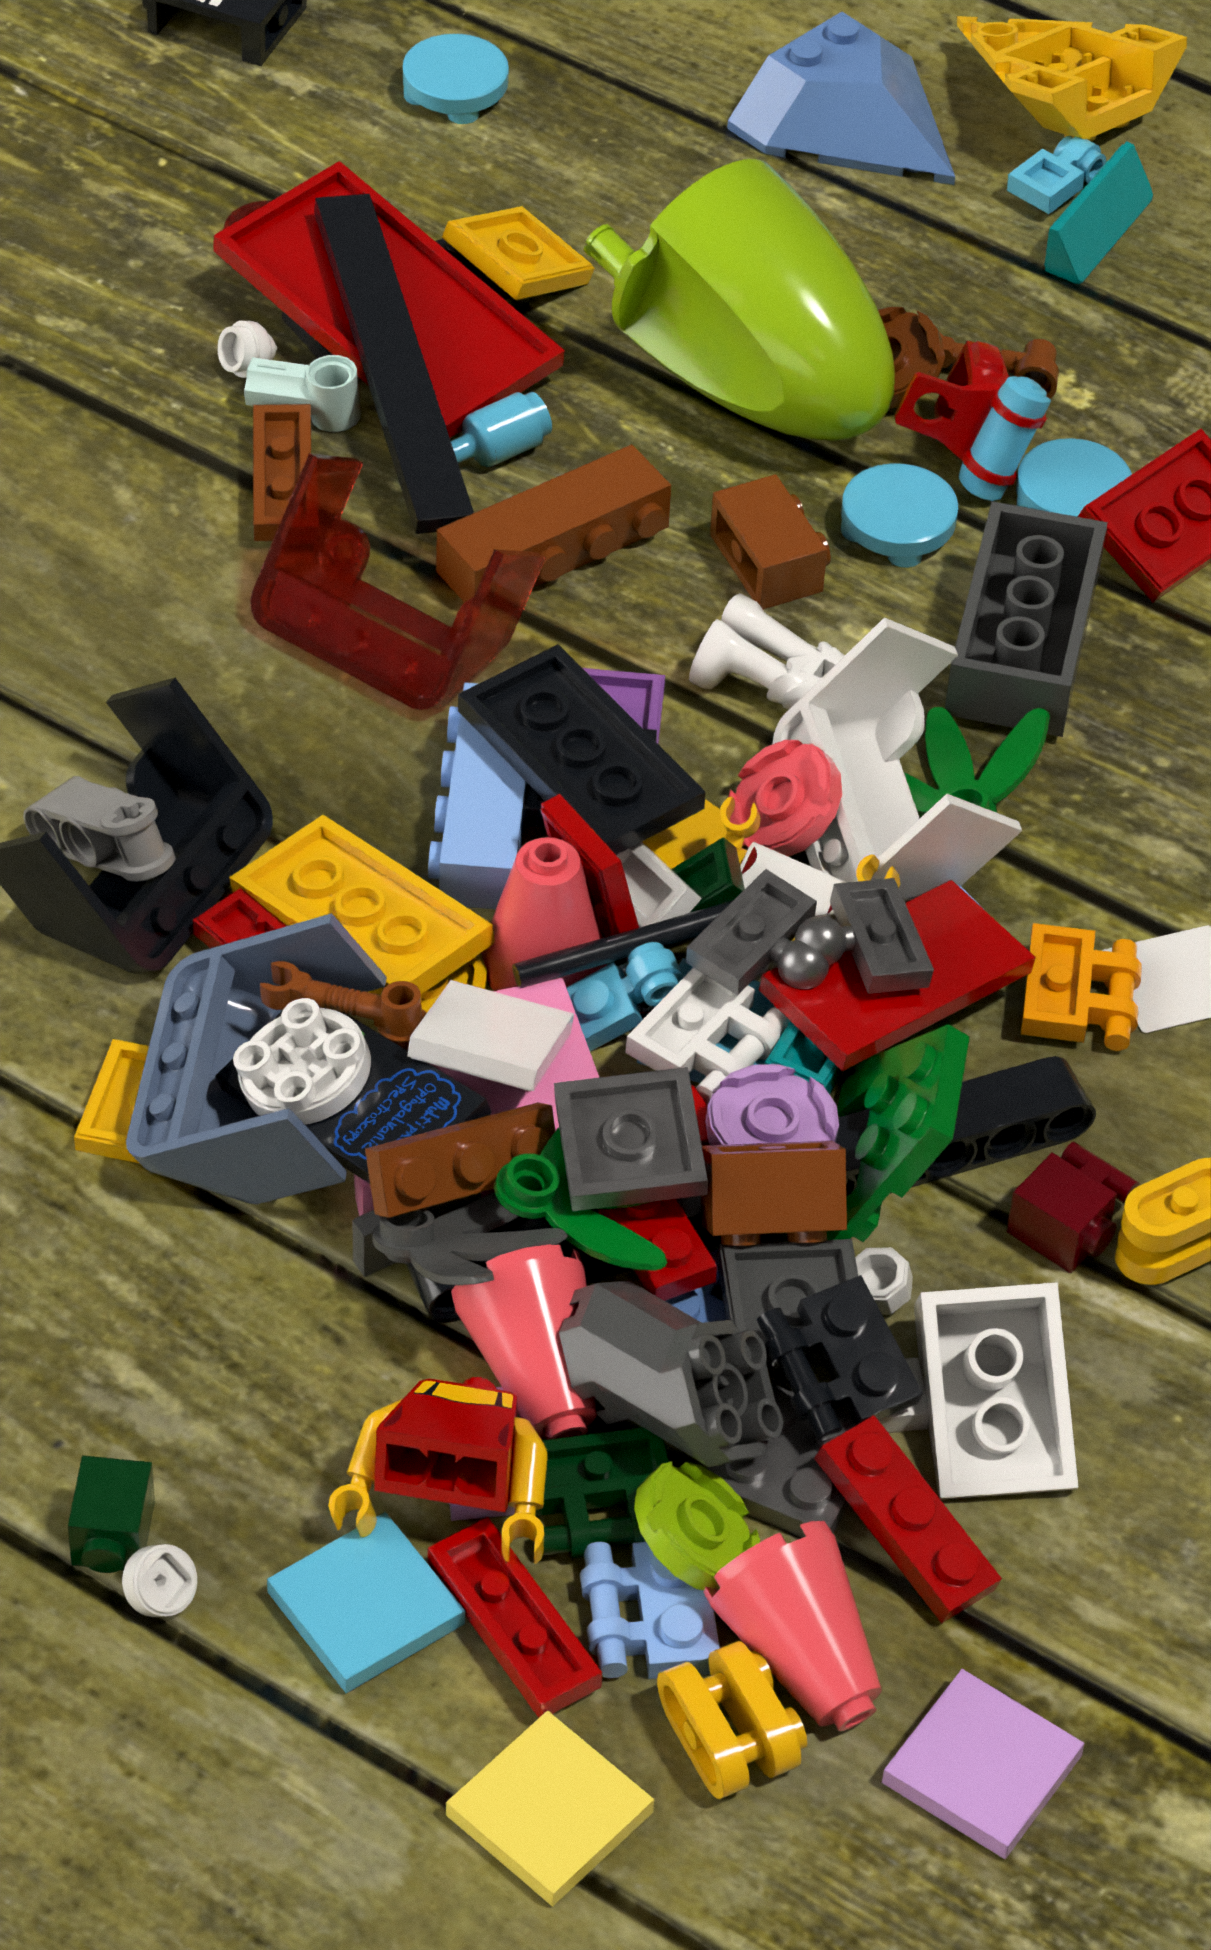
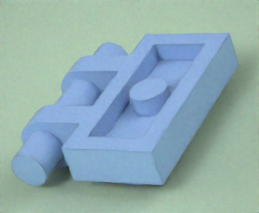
(673, 1621)

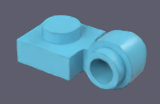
(1052, 179)
(609, 1000)

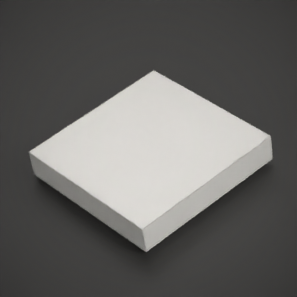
(490, 1035)

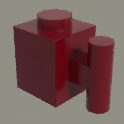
(1068, 1206)

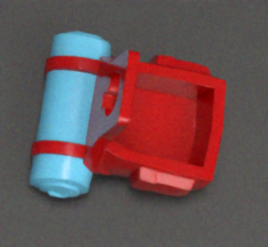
(979, 417)

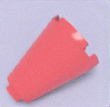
(541, 911)
(518, 1334)
(804, 1621)

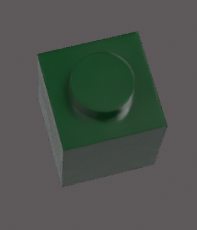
(110, 1512)

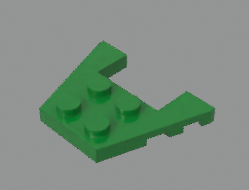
(910, 1120)

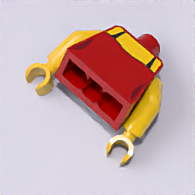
(454, 1449)

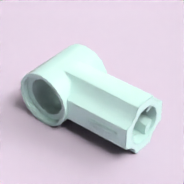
(326, 384)

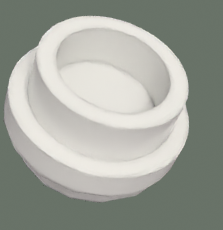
(241, 343)

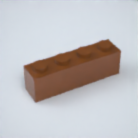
(564, 519)

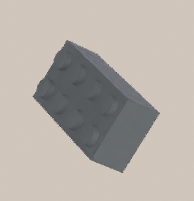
(1025, 616)

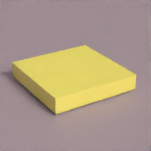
(549, 1808)

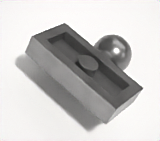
(876, 932)
(754, 933)

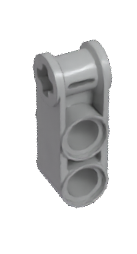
(102, 828)

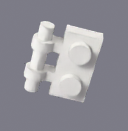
(693, 1020)

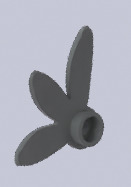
(445, 1244)

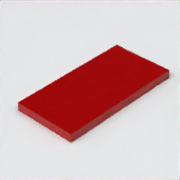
(466, 331)

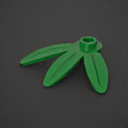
(954, 770)
(538, 1188)

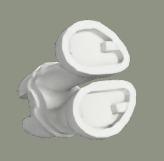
(733, 648)

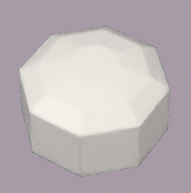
(886, 1277)

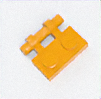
(1060, 983)

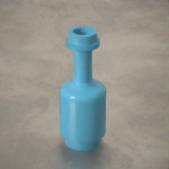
(504, 426)

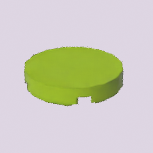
(692, 1522)

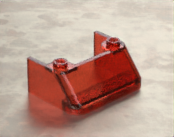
(318, 602)

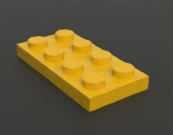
(388, 910)

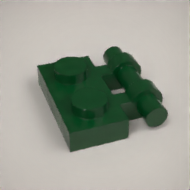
(596, 1474)

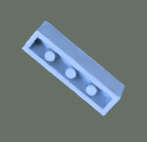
(478, 819)

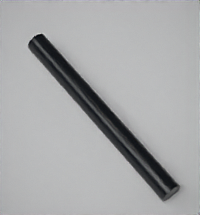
(614, 947)

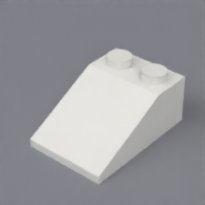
(996, 1390)

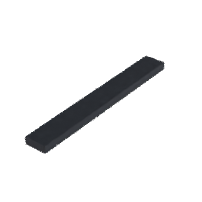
(392, 362)

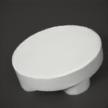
(304, 1062)

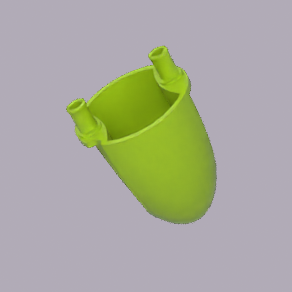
(754, 306)

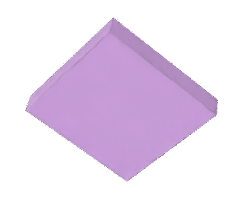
(983, 1763)

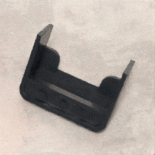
(205, 812)

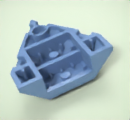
(846, 99)

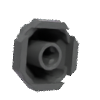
(670, 1373)

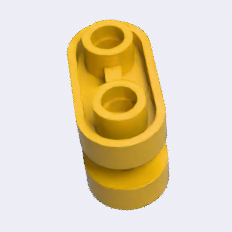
(1167, 1225)
(745, 1689)

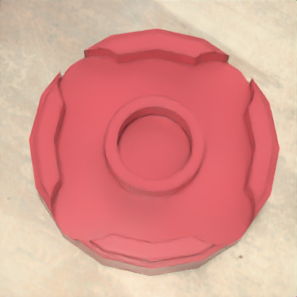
(794, 793)

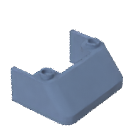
(208, 1009)

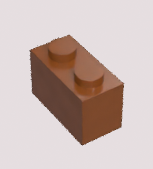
(769, 541)
(774, 1190)

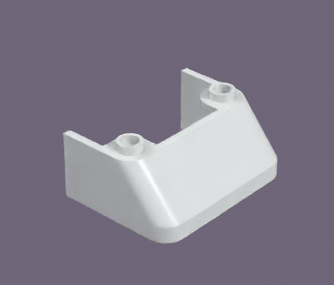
(866, 720)

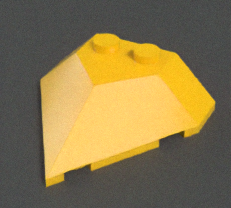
(1075, 74)

